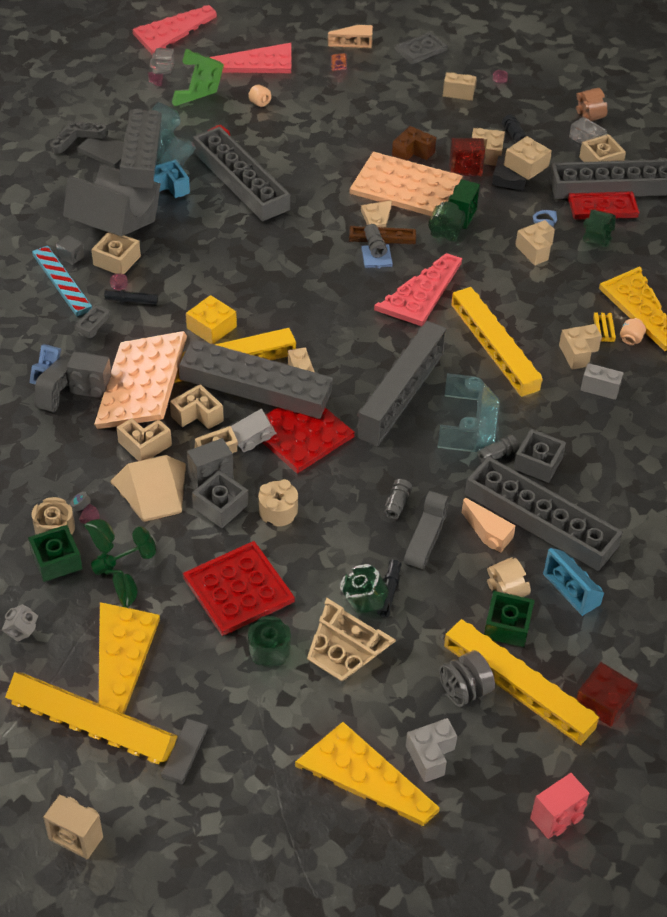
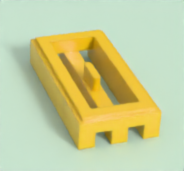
(603, 318)

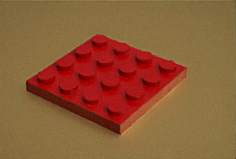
(304, 438)
(238, 588)

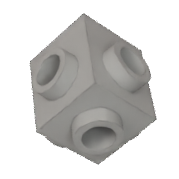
(19, 622)

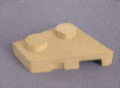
(377, 213)

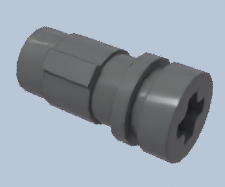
(376, 243)
(505, 447)
(399, 494)

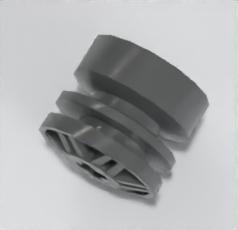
(467, 678)

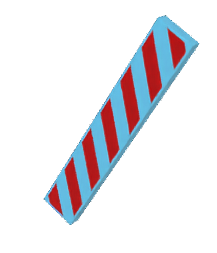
(62, 281)

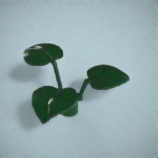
(103, 536)

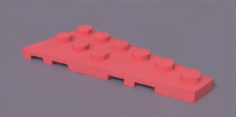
(172, 29)
(261, 60)
(420, 294)

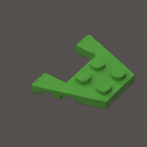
(204, 78)

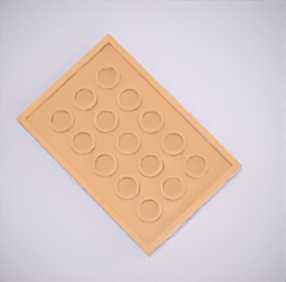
(404, 183)
(141, 380)

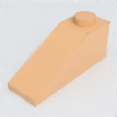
(353, 36)
(490, 527)

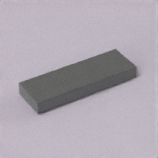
(184, 751)

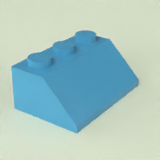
(572, 581)

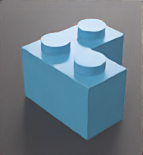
(172, 178)

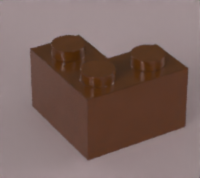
(412, 143)

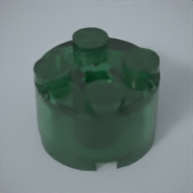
(446, 221)
(599, 228)
(364, 589)
(269, 641)

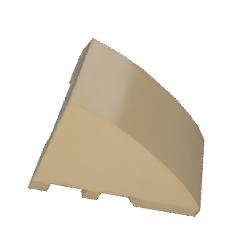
(153, 486)
(344, 642)

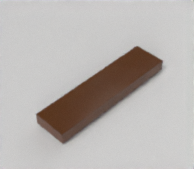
(389, 235)

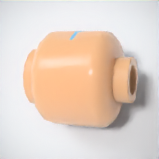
(260, 95)
(632, 331)

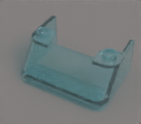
(473, 432)

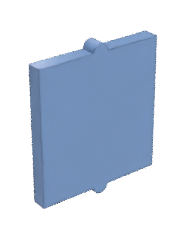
(370, 261)

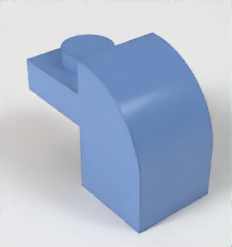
(47, 357)

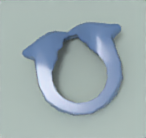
(552, 213)

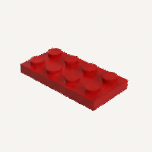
(618, 203)

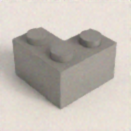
(427, 748)

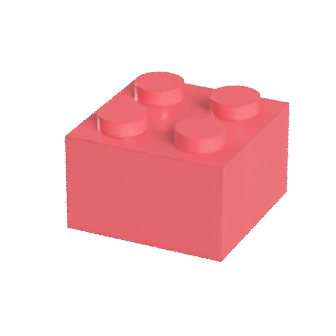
(560, 806)

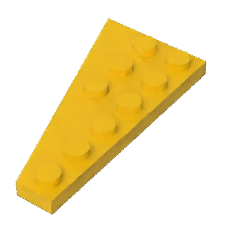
(638, 301)
(122, 651)
(362, 771)

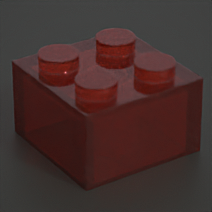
(467, 156)
(607, 693)

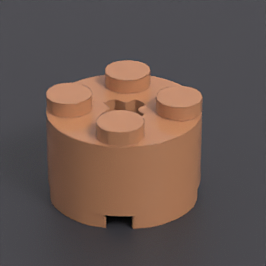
(591, 104)

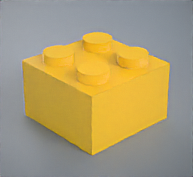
(211, 320)

